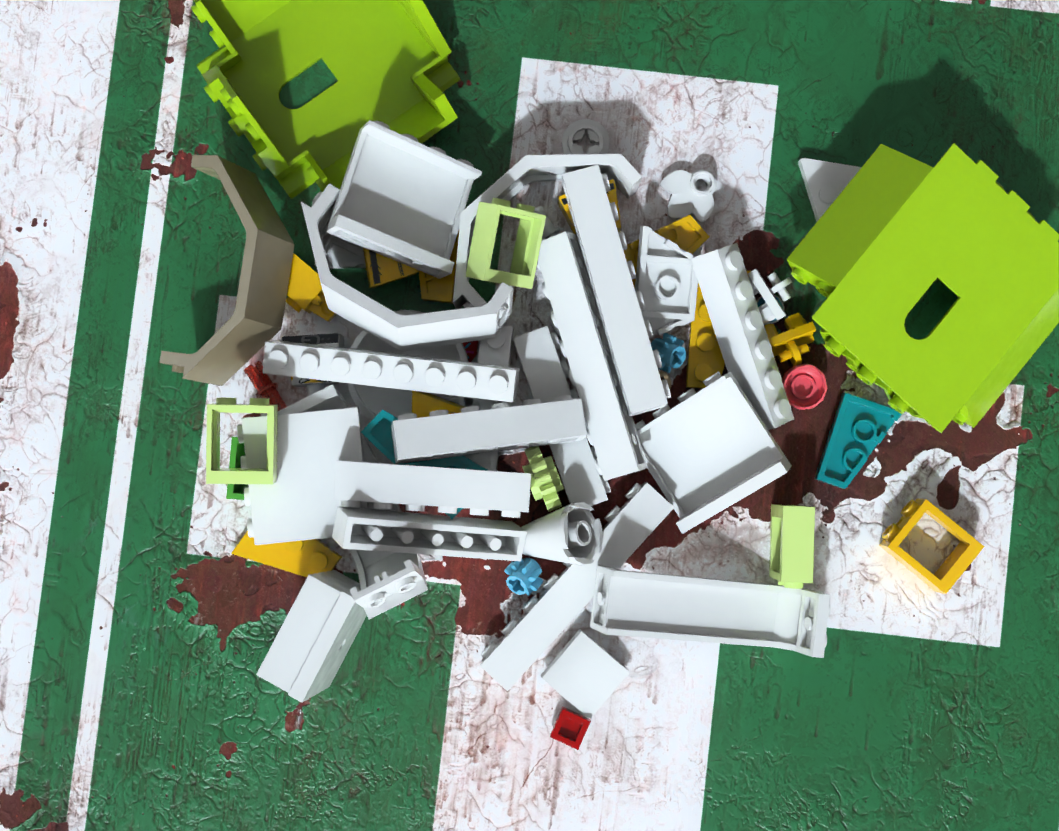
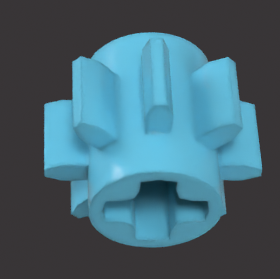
(670, 351)
(524, 576)

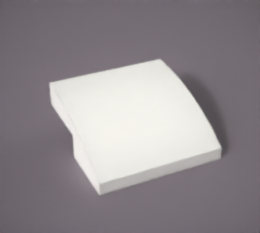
(584, 673)

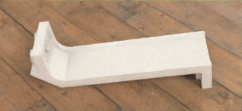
(709, 610)

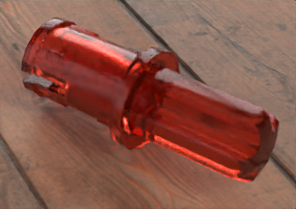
(263, 385)

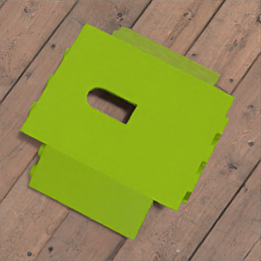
(380, 51)
(887, 245)

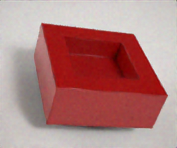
(570, 728)

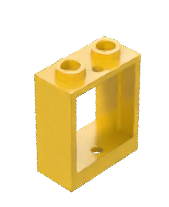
(954, 564)

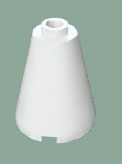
(565, 535)

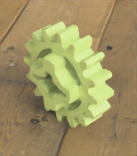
(544, 478)

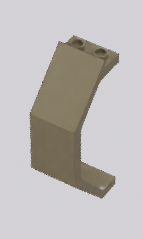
(261, 282)

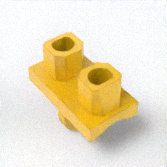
(793, 341)

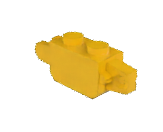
(306, 290)

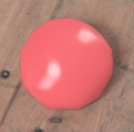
(804, 386)

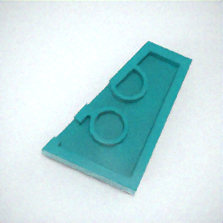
(852, 438)

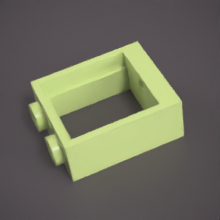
(526, 245)
(219, 475)
(792, 545)

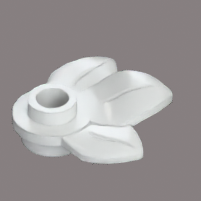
(687, 197)

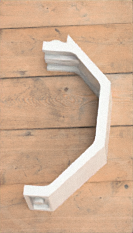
(526, 171)
(398, 330)
(383, 576)

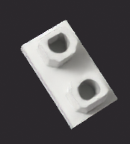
(771, 308)

